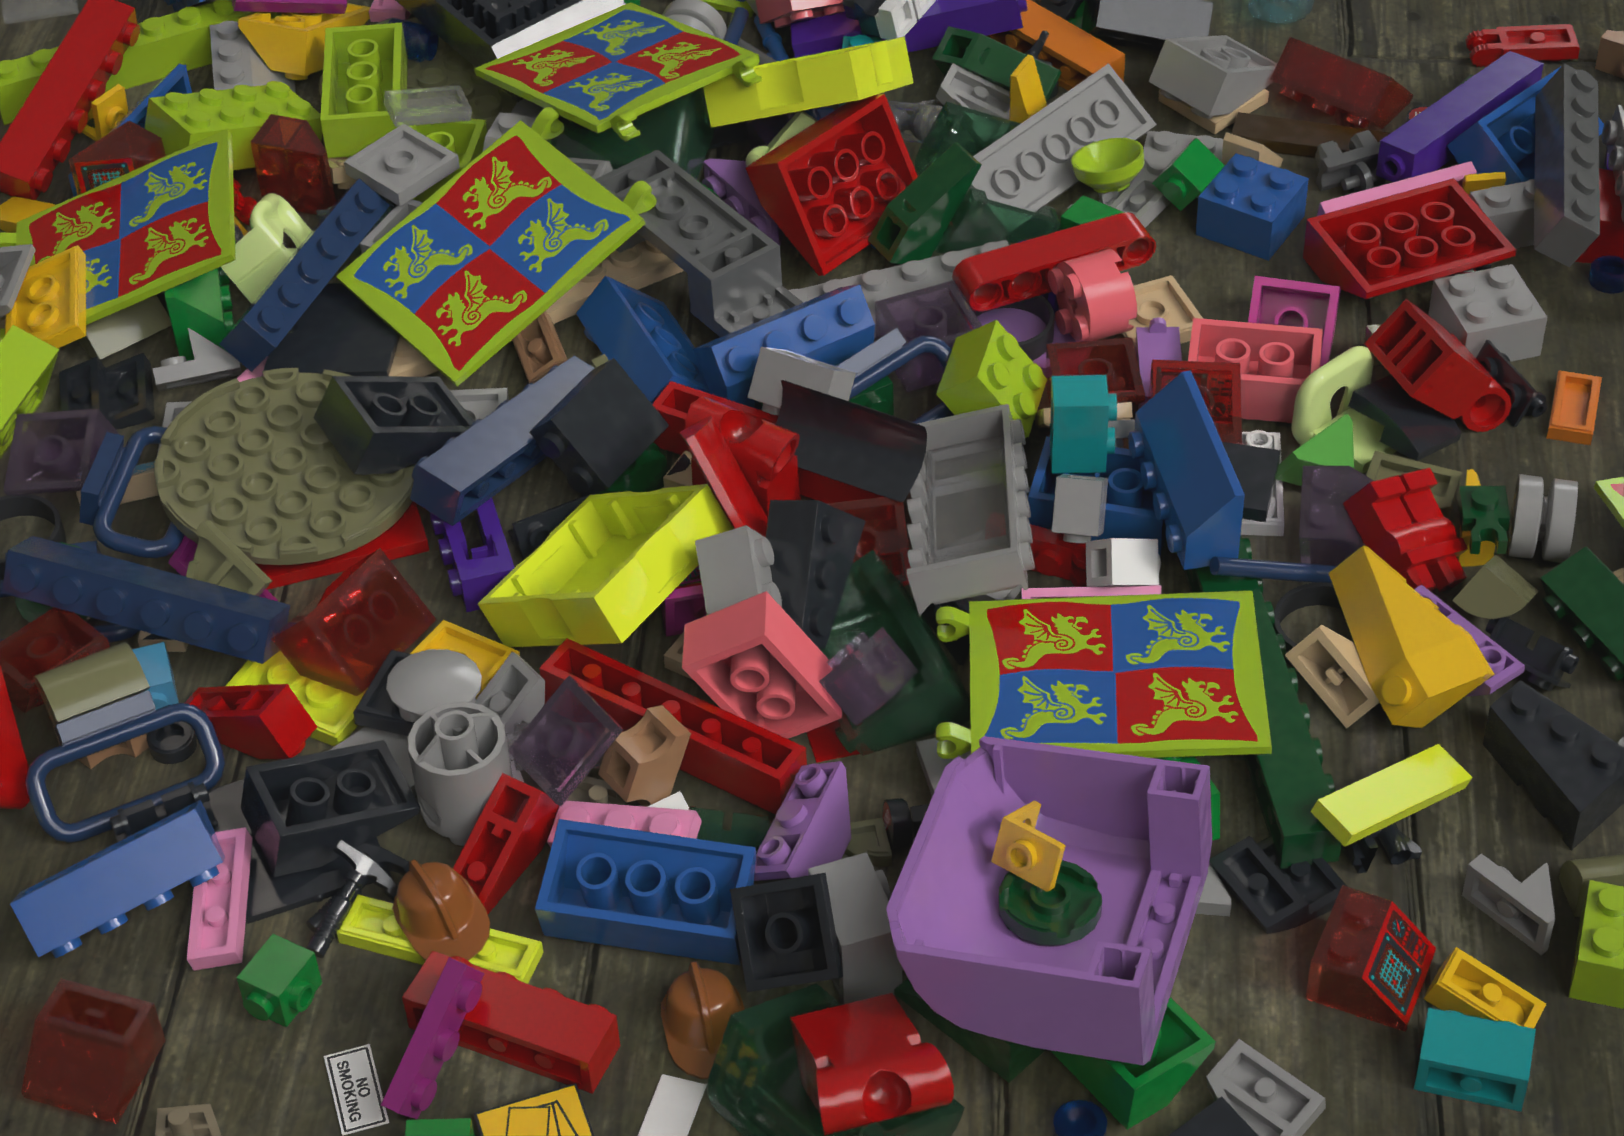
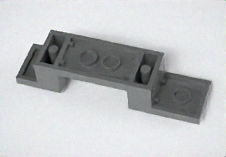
(727, 259)

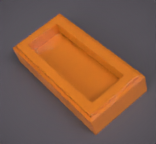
(1574, 407)

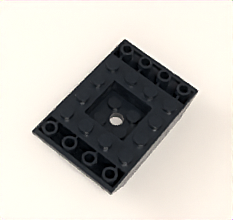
(498, 27)

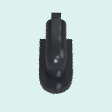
(1395, 843)

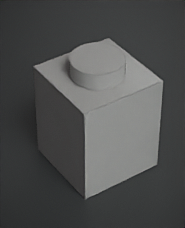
(1079, 507)

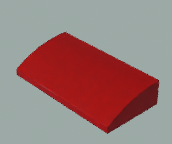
(724, 475)

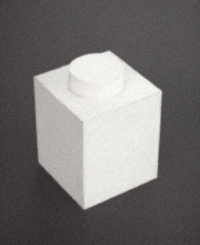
(1122, 562)

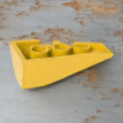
(296, 40)
(1407, 647)

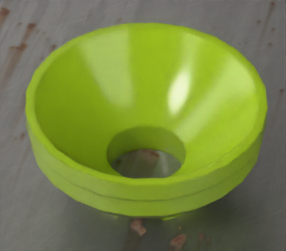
(1108, 164)

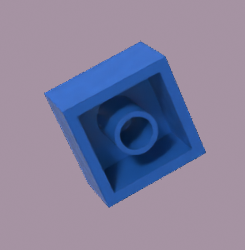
(1251, 206)

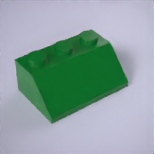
(202, 308)
(1139, 1091)

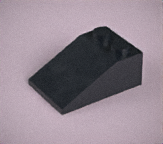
(389, 420)
(317, 799)

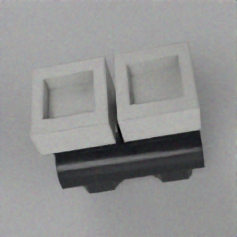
(886, 17)

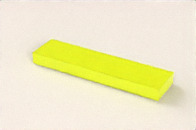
(1391, 794)
(374, 928)

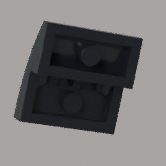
(118, 391)
(1408, 423)
(1273, 895)

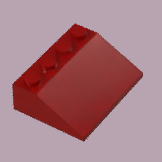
(835, 180)
(1403, 240)

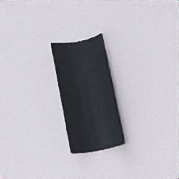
(853, 442)

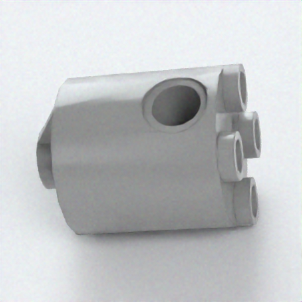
(456, 764)

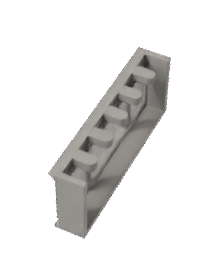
(970, 509)

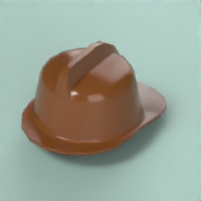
(440, 911)
(697, 1016)

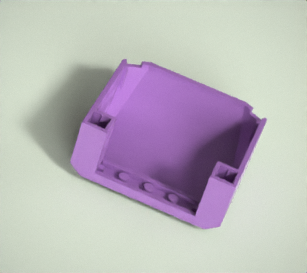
(1126, 822)

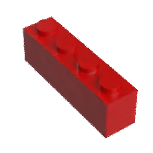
(526, 1025)

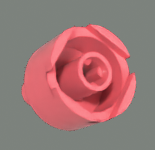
(1093, 296)

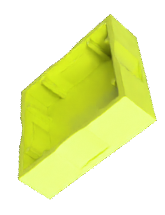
(811, 82)
(604, 567)

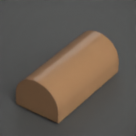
(539, 348)

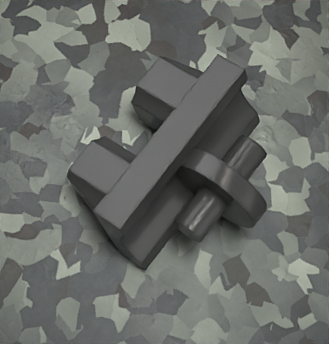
(1350, 169)

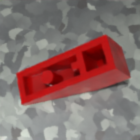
(256, 718)
(505, 838)

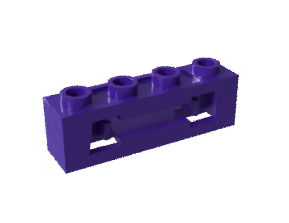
(489, 563)

